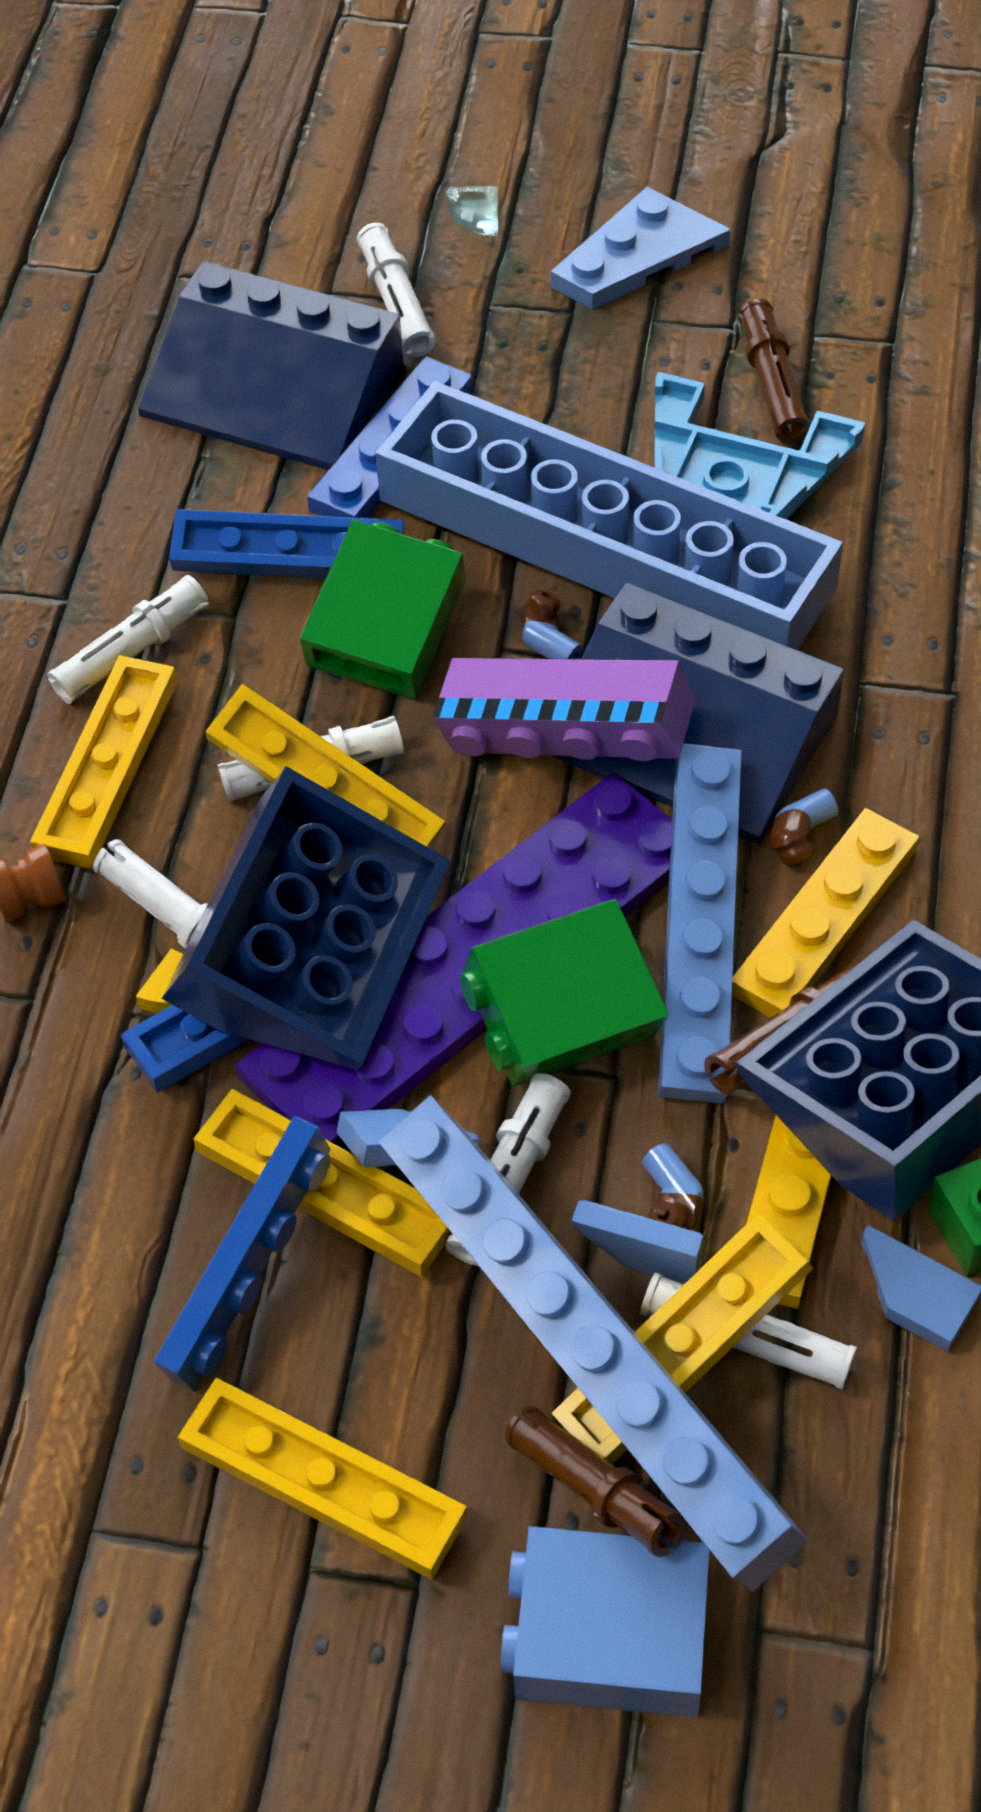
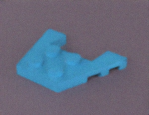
(741, 467)

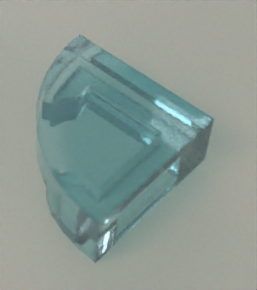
(474, 208)

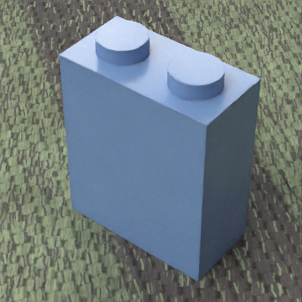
(607, 1622)

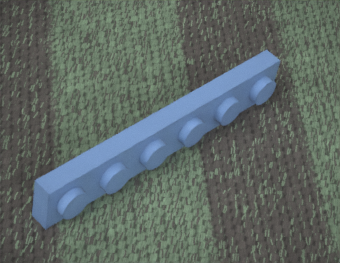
(700, 920)

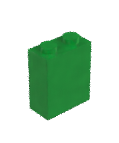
(383, 608)
(562, 992)

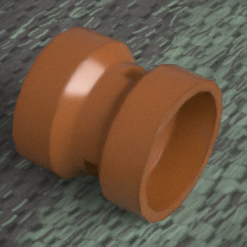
(28, 882)

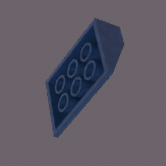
(272, 365)
(747, 698)
(308, 925)
(883, 1069)

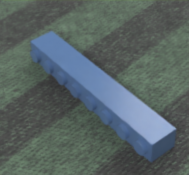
(595, 1347)

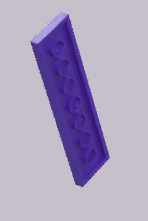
(588, 854)

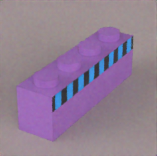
(565, 707)

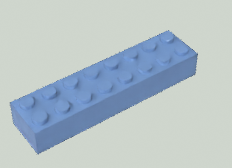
(604, 516)

